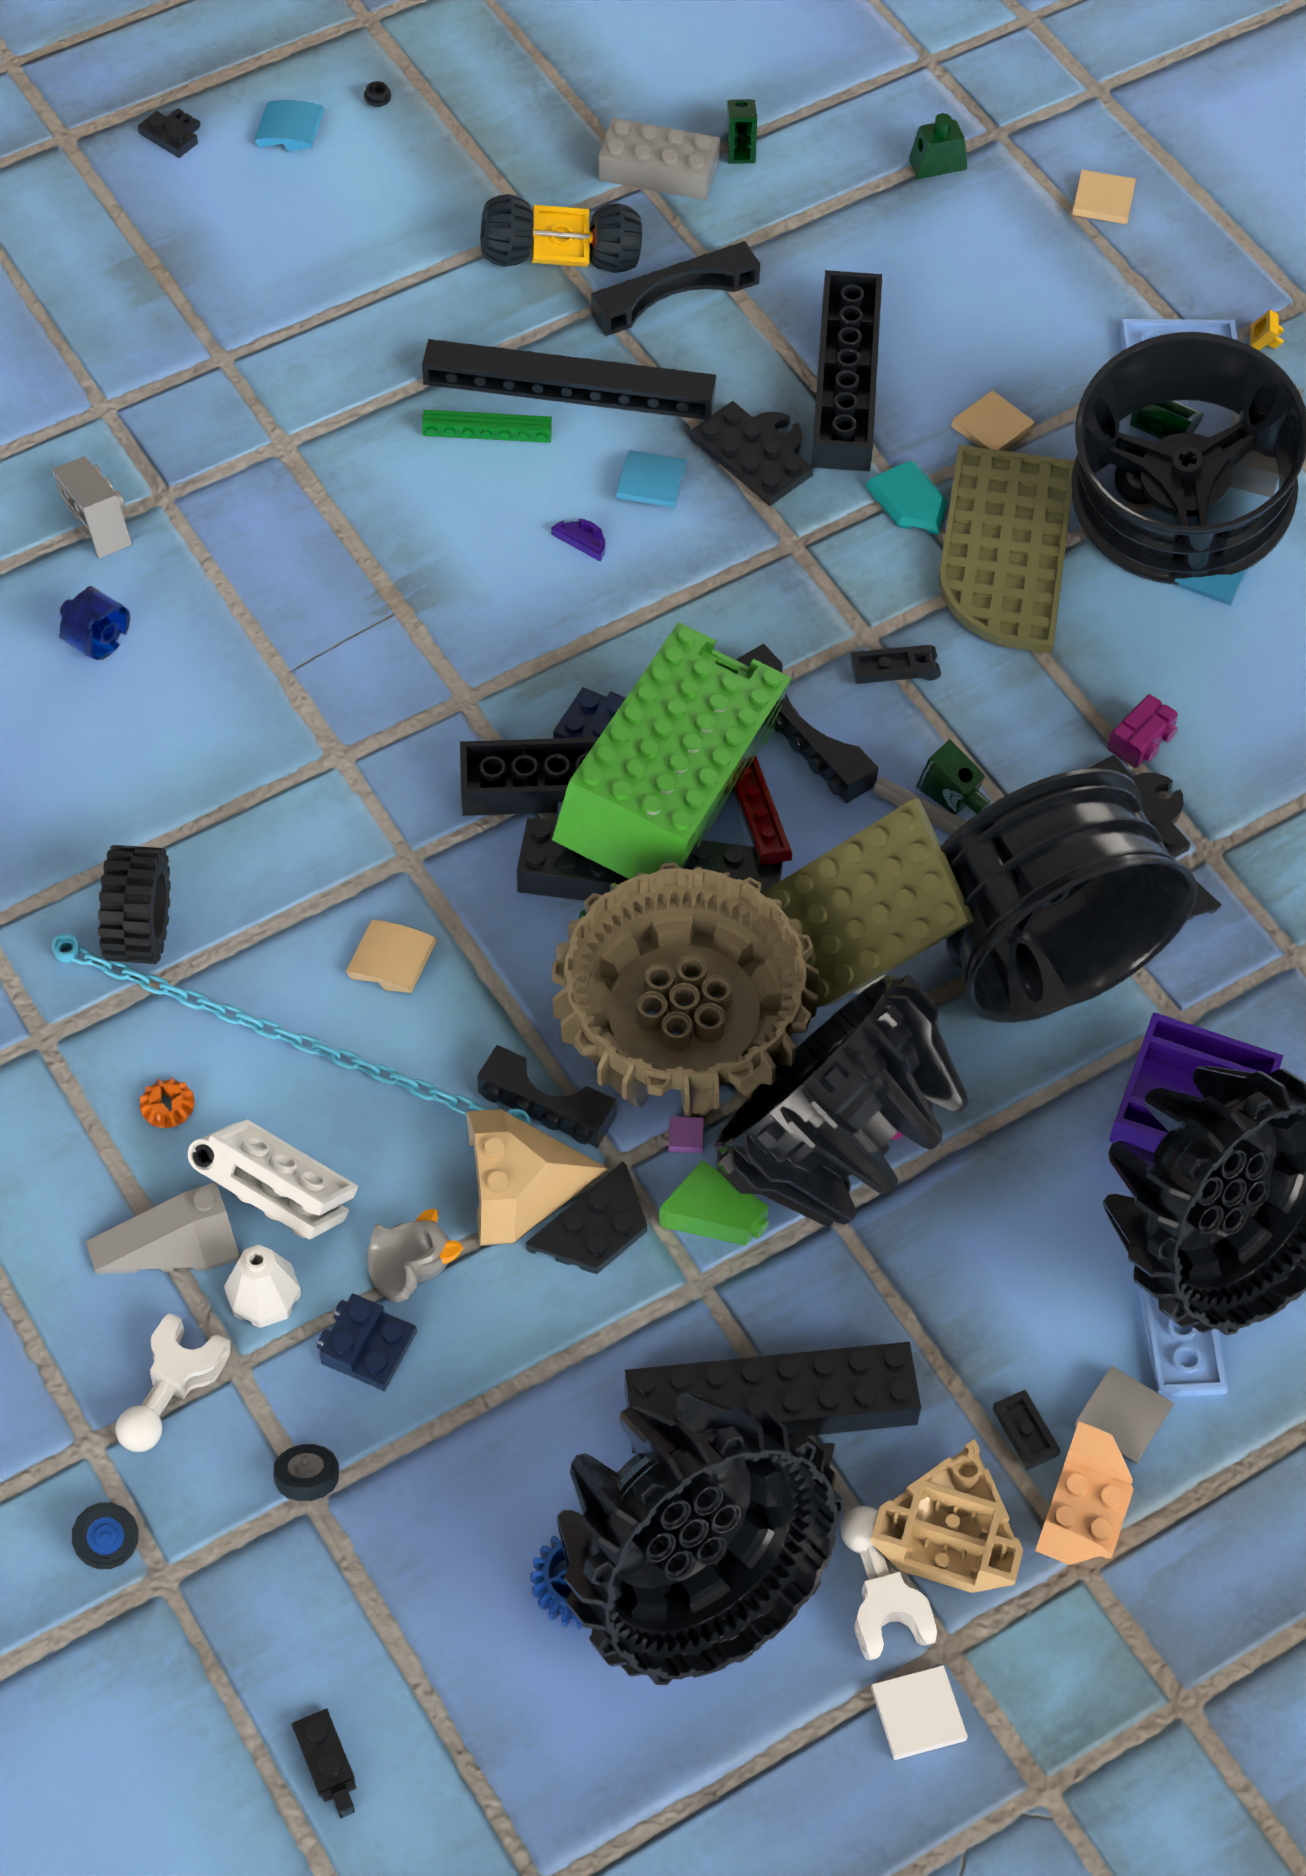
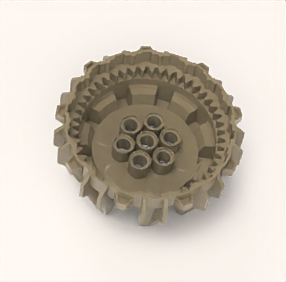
(659, 933)

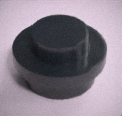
(377, 94)

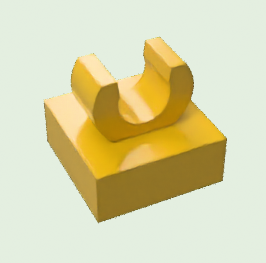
(1266, 331)

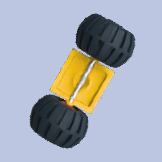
(560, 234)

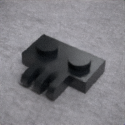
(172, 132)

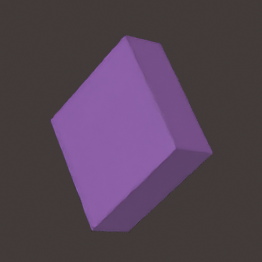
(686, 1134)

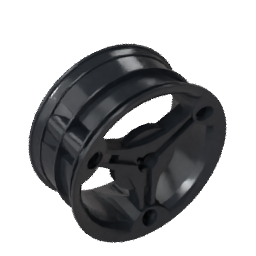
(1187, 470)
(1062, 894)

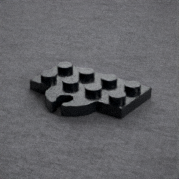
(755, 450)
(1158, 811)

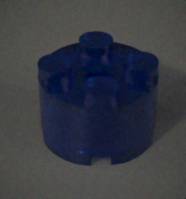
(93, 623)

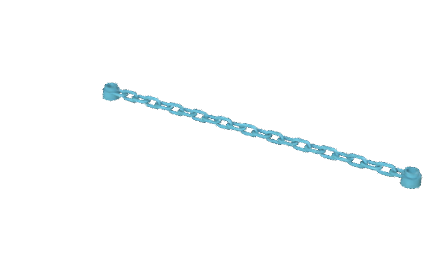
(69, 941)

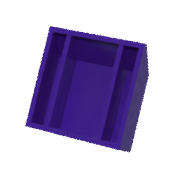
(1168, 1061)

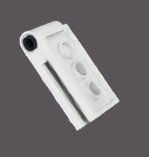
(273, 1177)

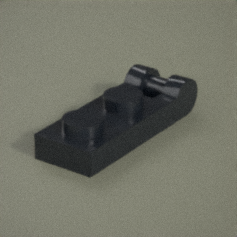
(895, 664)

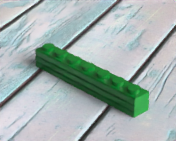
(487, 426)

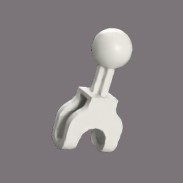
(172, 1373)
(883, 1593)

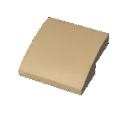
(391, 956)

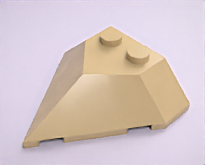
(521, 1175)
(951, 1527)

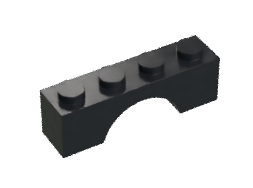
(582, 1114)

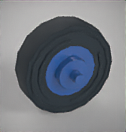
(105, 1535)

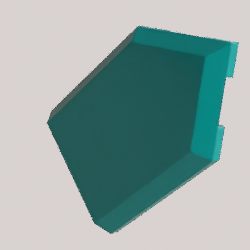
(909, 497)

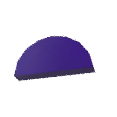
(583, 536)

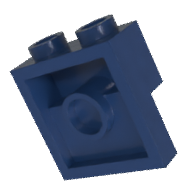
(588, 714)
(365, 1341)

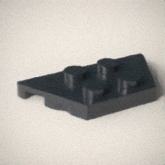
(595, 1225)

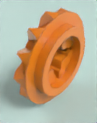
(155, 1111)

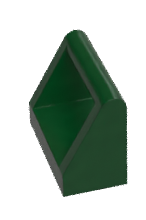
(1163, 423)

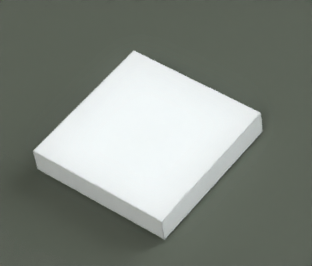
(919, 1712)

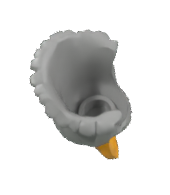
(409, 1255)

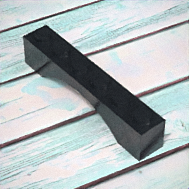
(725, 269)
(840, 764)

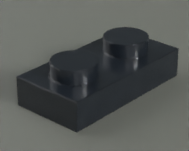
(1026, 1429)

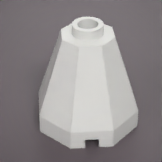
(262, 1287)

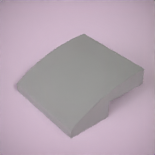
(1126, 1412)

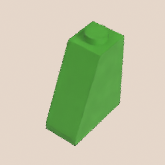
(713, 1208)

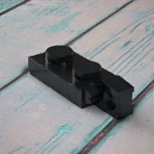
(326, 1760)

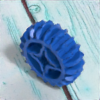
(548, 1587)

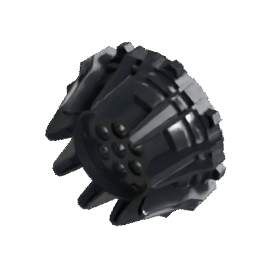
(841, 1102)
(1219, 1199)
(697, 1538)

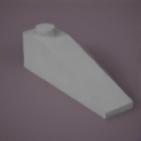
(178, 1233)

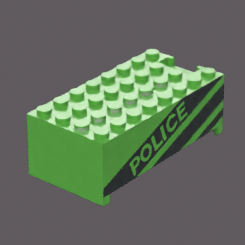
(670, 757)

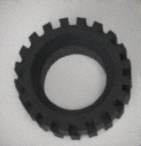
(134, 904)

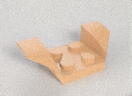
(1087, 1500)

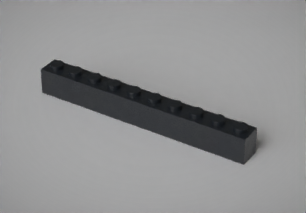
(569, 379)

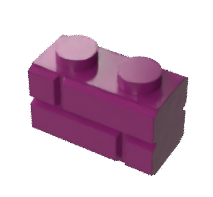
(1143, 731)

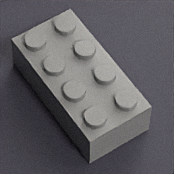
(659, 159)

